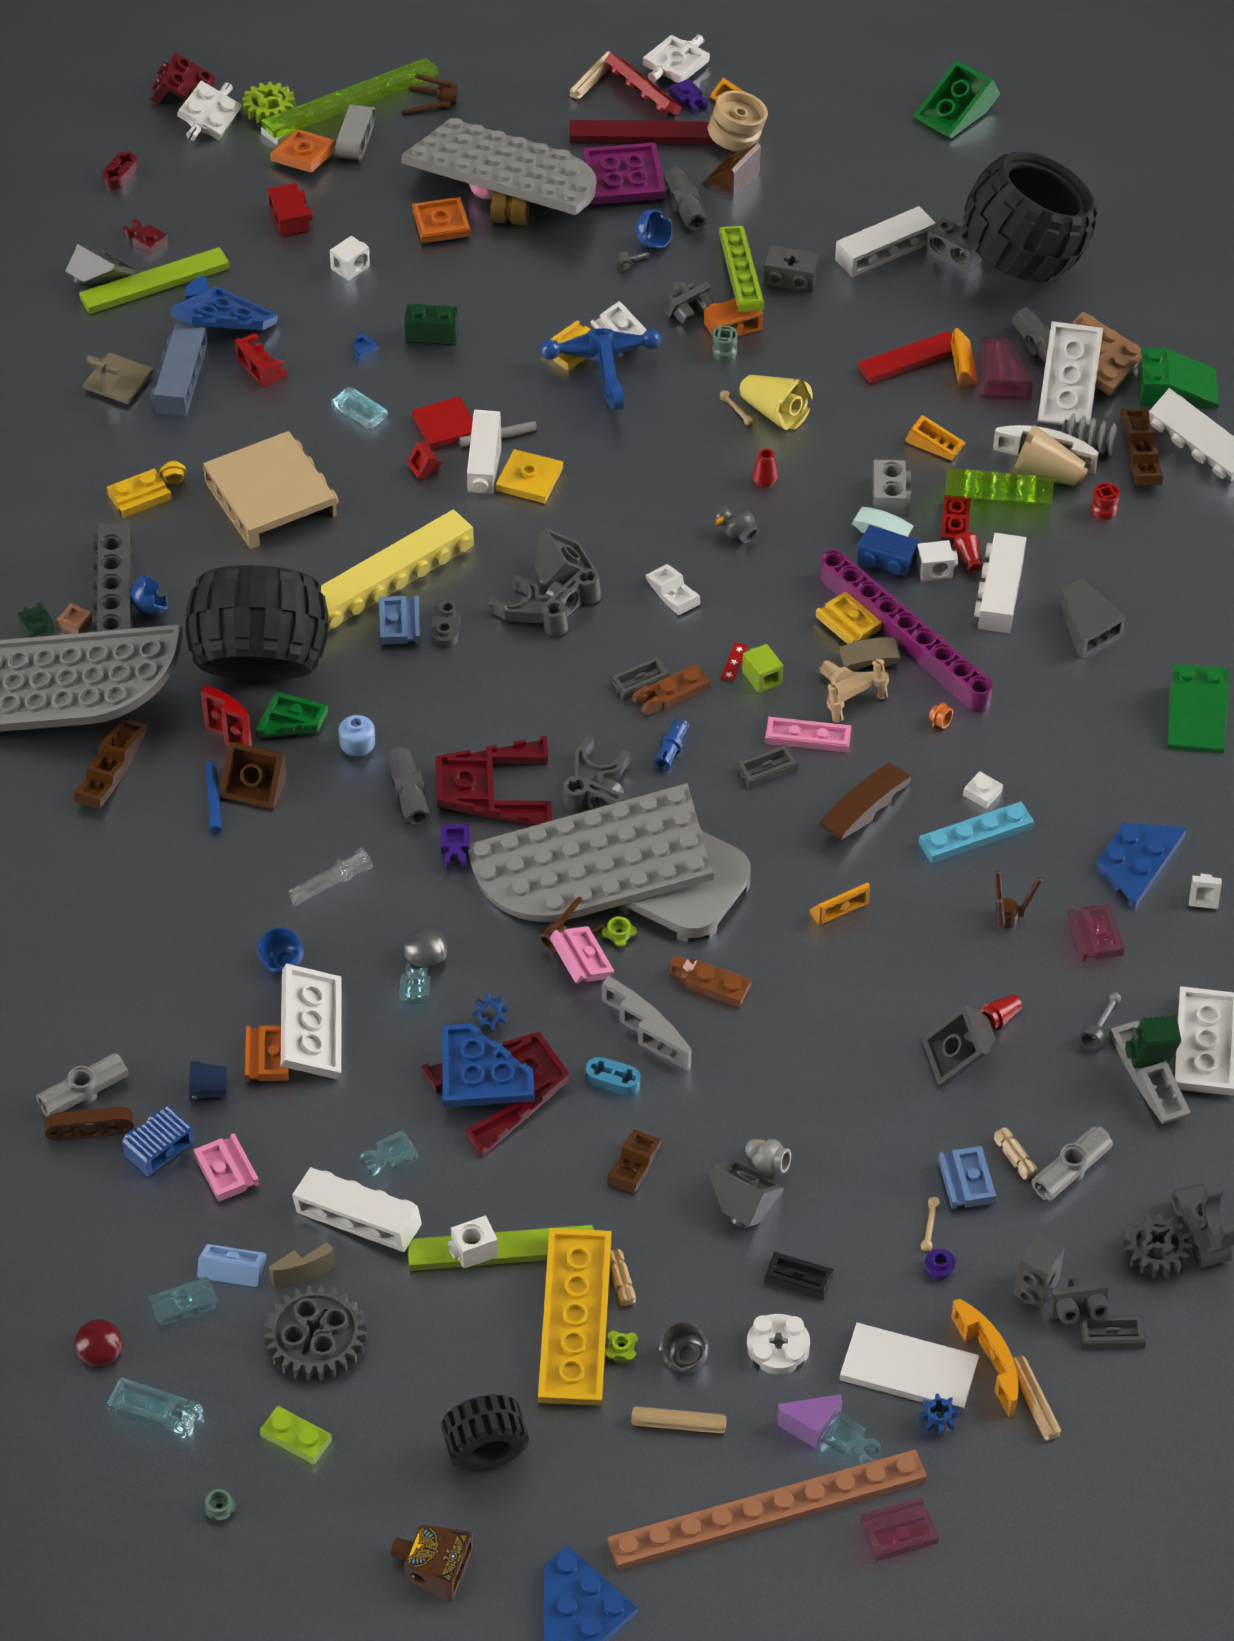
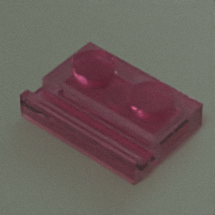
(1096, 932)
(899, 1529)

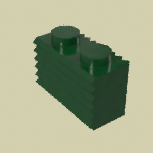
(431, 323)
(1153, 1041)

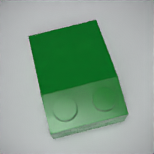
(957, 100)
(1167, 369)
(1197, 708)

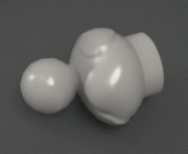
(768, 1156)

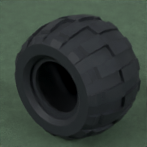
(1029, 216)
(256, 623)

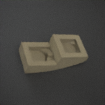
(864, 652)
(295, 1270)

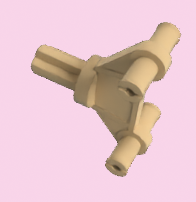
(848, 684)

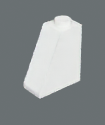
(484, 451)

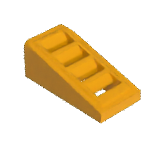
(921, 435)

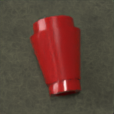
(765, 469)
(968, 550)
(1001, 1010)

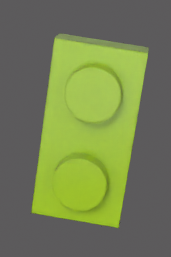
(295, 1435)

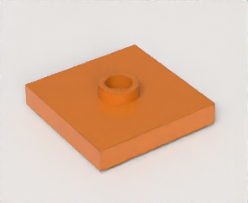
(303, 150)
(441, 220)

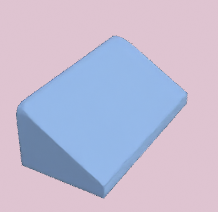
(231, 1265)

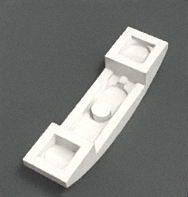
(1012, 438)

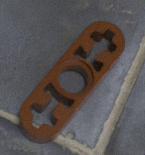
(72, 1125)

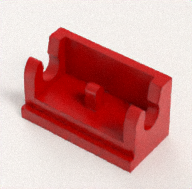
(258, 361)

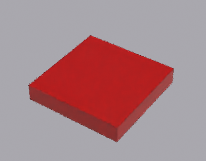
(443, 422)

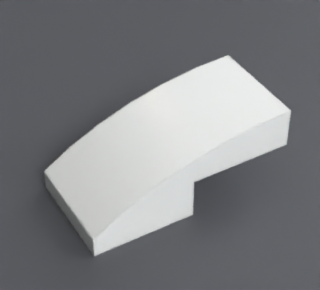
(671, 589)

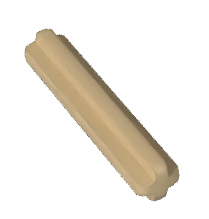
(590, 77)
(1036, 1400)
(678, 1420)

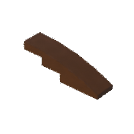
(1141, 447)
(111, 764)
(864, 800)

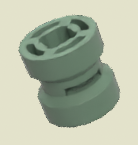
(724, 343)

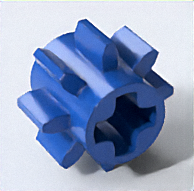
(486, 1018)
(943, 1406)

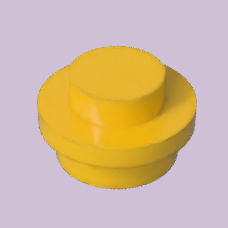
(173, 472)

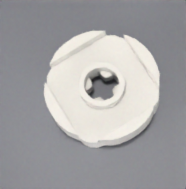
(782, 1327)

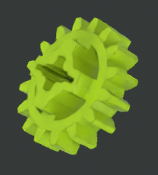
(267, 101)

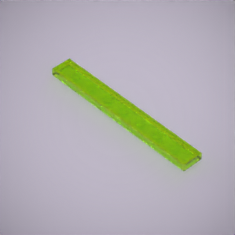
(340, 100)

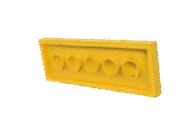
(575, 1317)

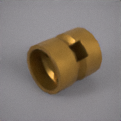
(509, 208)

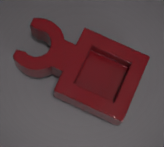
(147, 239)

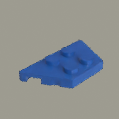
(1138, 857)

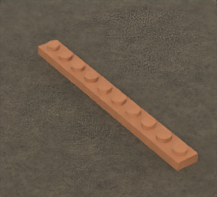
(766, 1510)

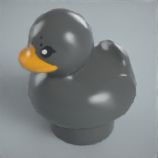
(739, 527)

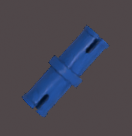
(671, 744)

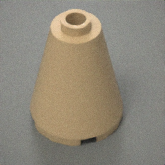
(1047, 457)

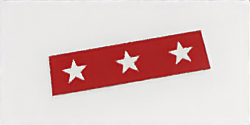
(734, 662)

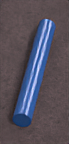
(213, 797)

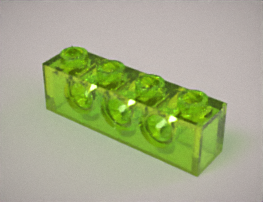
(999, 486)

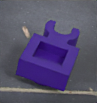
(688, 94)
(455, 843)

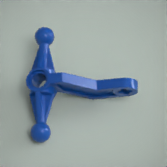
(603, 345)

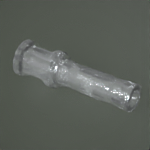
(341, 872)

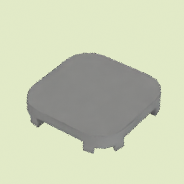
(700, 907)

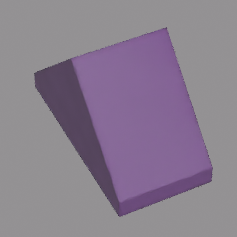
(809, 1417)

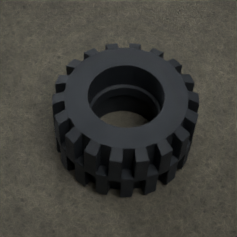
(484, 1432)

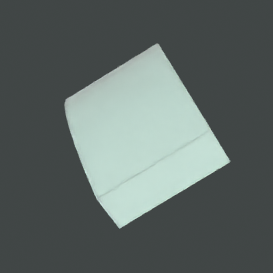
(881, 519)

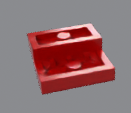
(225, 716)

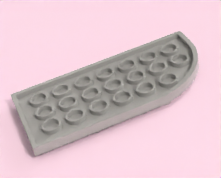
(505, 165)
(83, 675)
(598, 855)

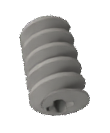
(1091, 434)

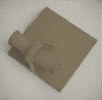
(116, 377)

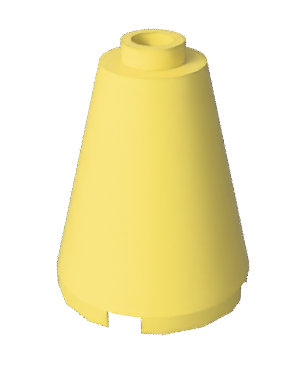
(778, 398)

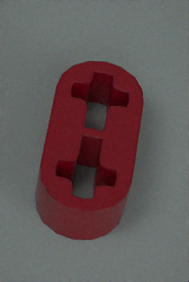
(123, 166)

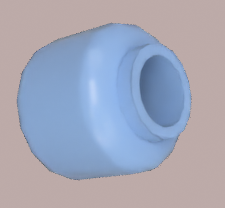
(356, 735)

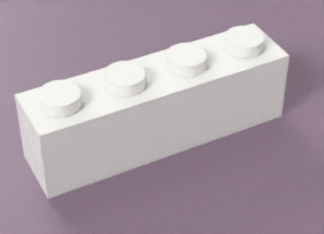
(883, 241)
(1196, 432)
(1001, 583)
(357, 1209)

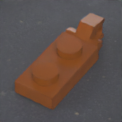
(710, 980)

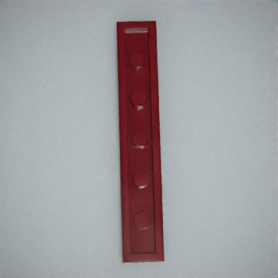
(639, 132)

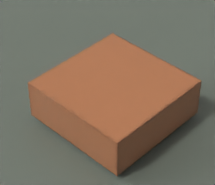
(74, 619)

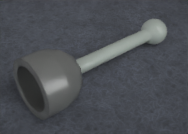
(1091, 1031)

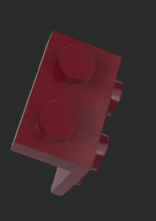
(179, 77)

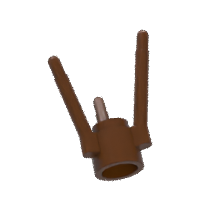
(446, 92)
(1007, 909)
(558, 925)

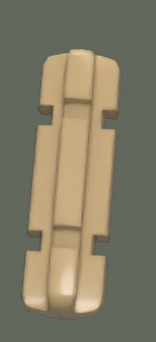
(1015, 1153)
(621, 1278)

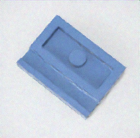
(399, 620)
(967, 1177)

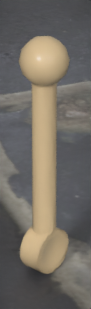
(725, 396)
(933, 1204)

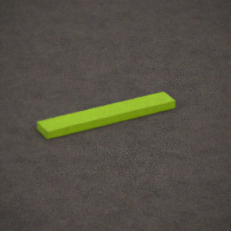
(741, 268)
(154, 280)
(512, 1248)

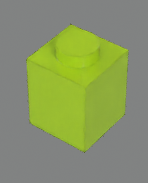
(762, 668)

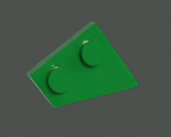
(291, 716)

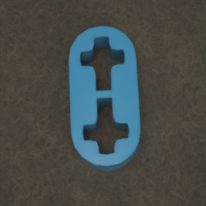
(613, 1076)

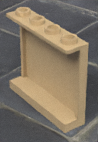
(268, 486)

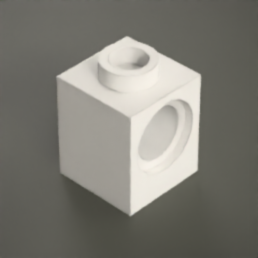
(349, 258)
(936, 560)
(475, 1231)

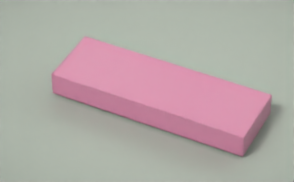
(808, 734)

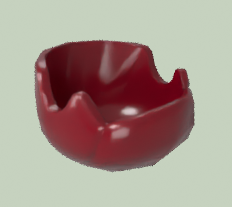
(98, 1343)

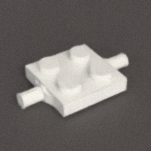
(676, 59)
(209, 110)

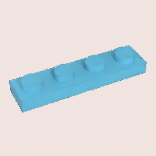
(976, 832)

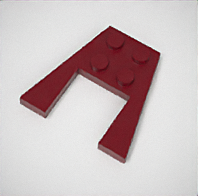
(467, 783)
(549, 1077)

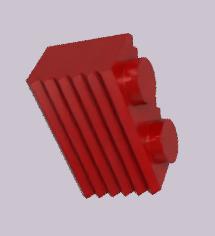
(290, 209)

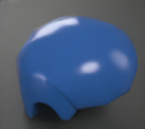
(653, 229)
(146, 598)
(278, 948)

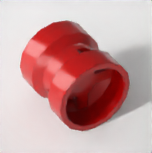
(1105, 501)

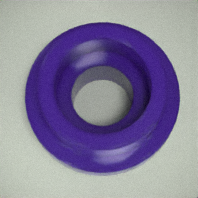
(936, 1270)

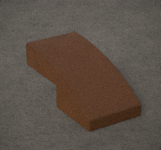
(634, 1162)

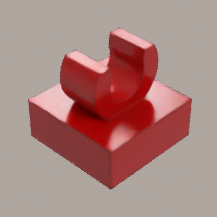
(423, 460)

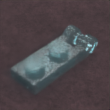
(154, 1406)

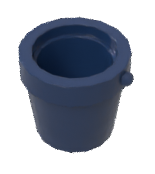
(207, 1080)

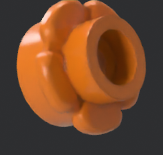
(941, 715)

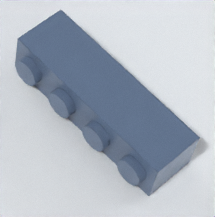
(179, 369)

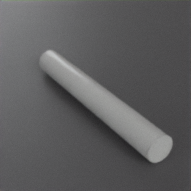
(505, 432)

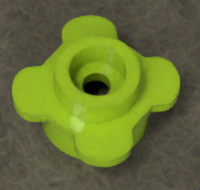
(616, 925)
(621, 1354)

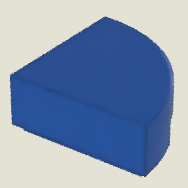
(196, 287)
(364, 347)

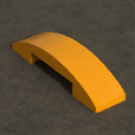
(975, 1325)

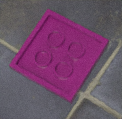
(626, 173)

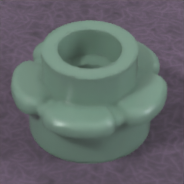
(215, 1498)

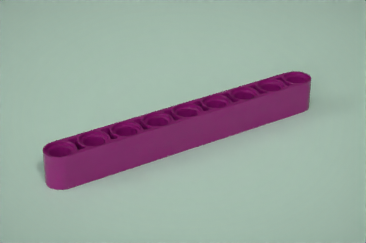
(912, 634)

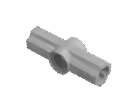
(93, 1078)
(1062, 1172)

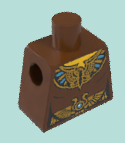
(435, 1558)

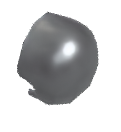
(425, 947)
(684, 1347)

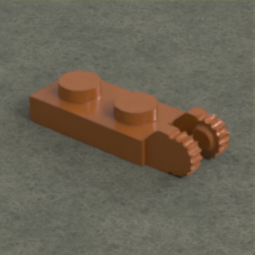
(672, 690)

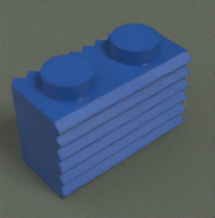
(887, 551)
(157, 1140)

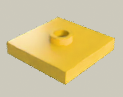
(529, 476)

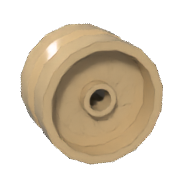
(737, 120)

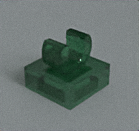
(36, 620)

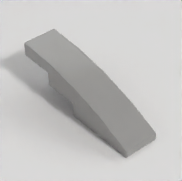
(652, 1027)
(1154, 1082)

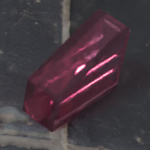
(1002, 371)

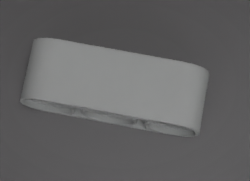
(355, 132)

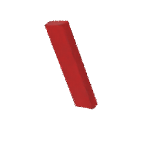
(907, 358)

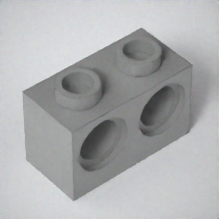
(890, 485)

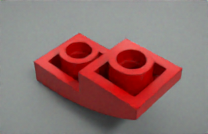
(955, 516)

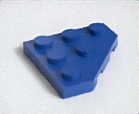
(224, 310)
(481, 1070)
(581, 1601)

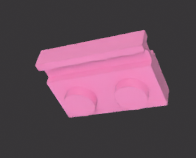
(581, 954)
(226, 1167)

